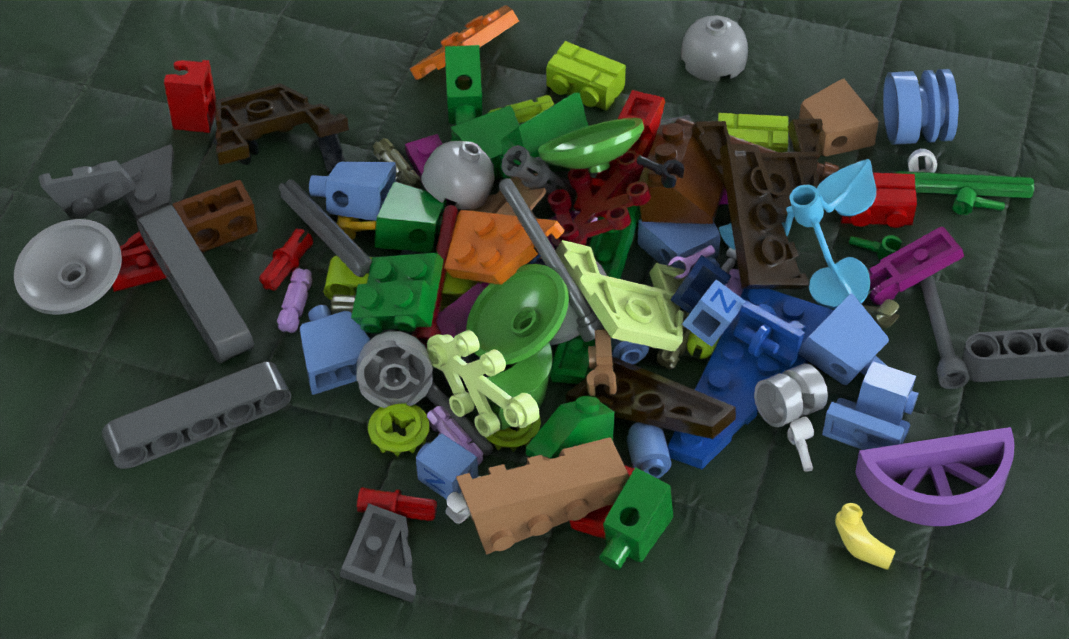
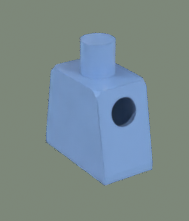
(355, 188)
(673, 240)
(845, 342)
(331, 348)

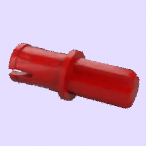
(285, 260)
(397, 503)

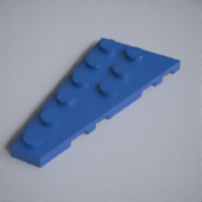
(735, 373)

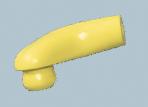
(859, 540)

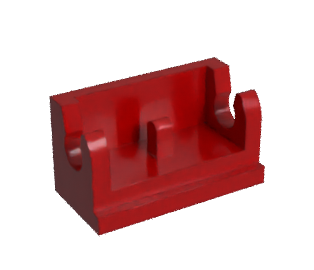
(191, 96)

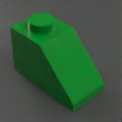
(571, 426)

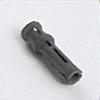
(531, 164)

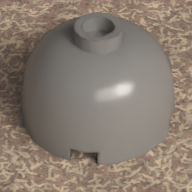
(714, 48)
(460, 174)
(394, 369)

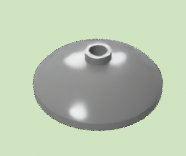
(67, 266)

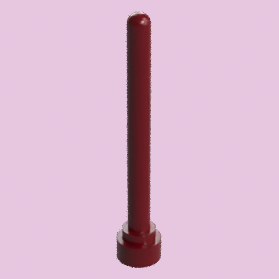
(445, 236)

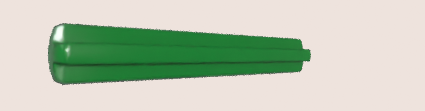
(982, 184)

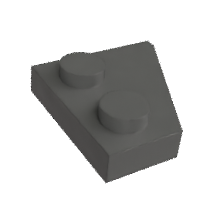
(152, 180)
(88, 188)
(381, 554)

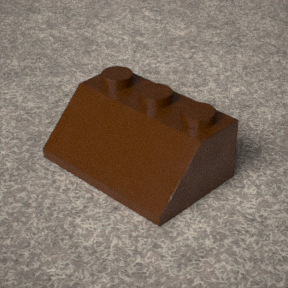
(695, 195)

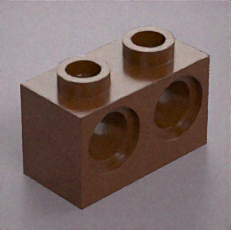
(218, 215)

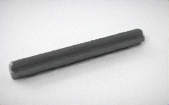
(325, 228)

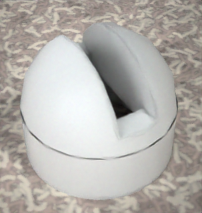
(929, 158)

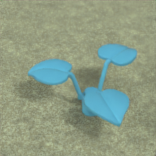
(849, 193)

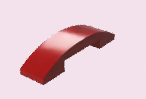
(650, 110)

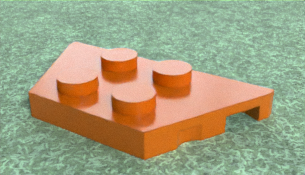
(478, 32)
(492, 246)

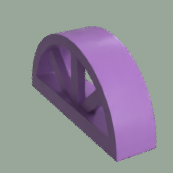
(955, 454)

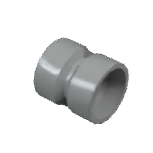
(790, 395)

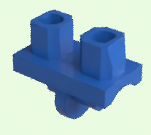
(769, 333)

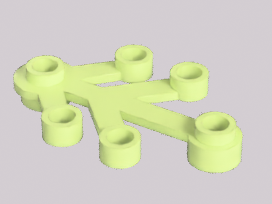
(446, 355)

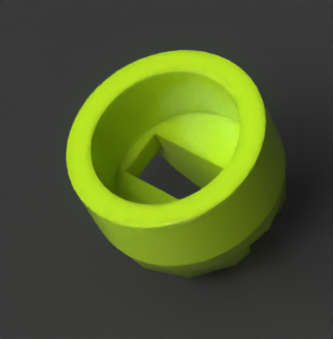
(695, 342)

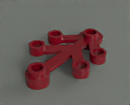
(602, 203)

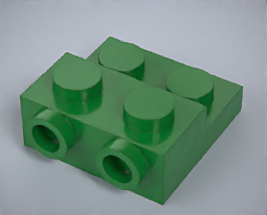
(398, 293)

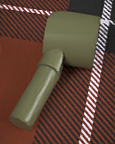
(885, 313)

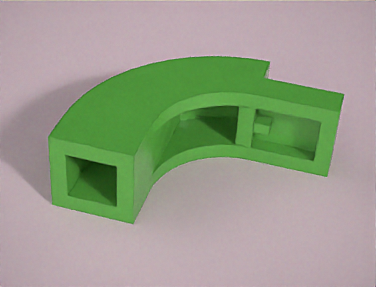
(525, 376)

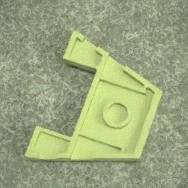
(627, 308)

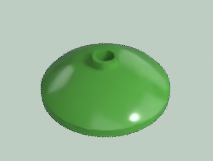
(592, 145)
(520, 313)

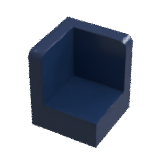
(697, 283)

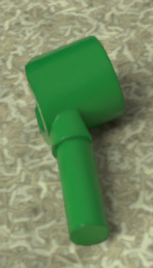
(967, 199)
(888, 245)

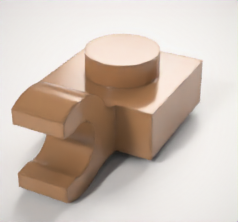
(601, 361)

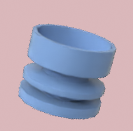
(920, 106)

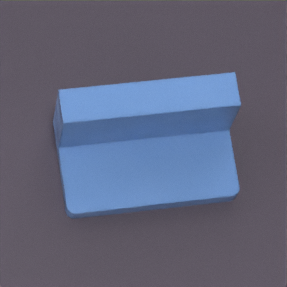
(859, 429)

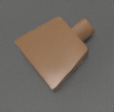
(844, 116)

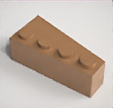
(542, 493)

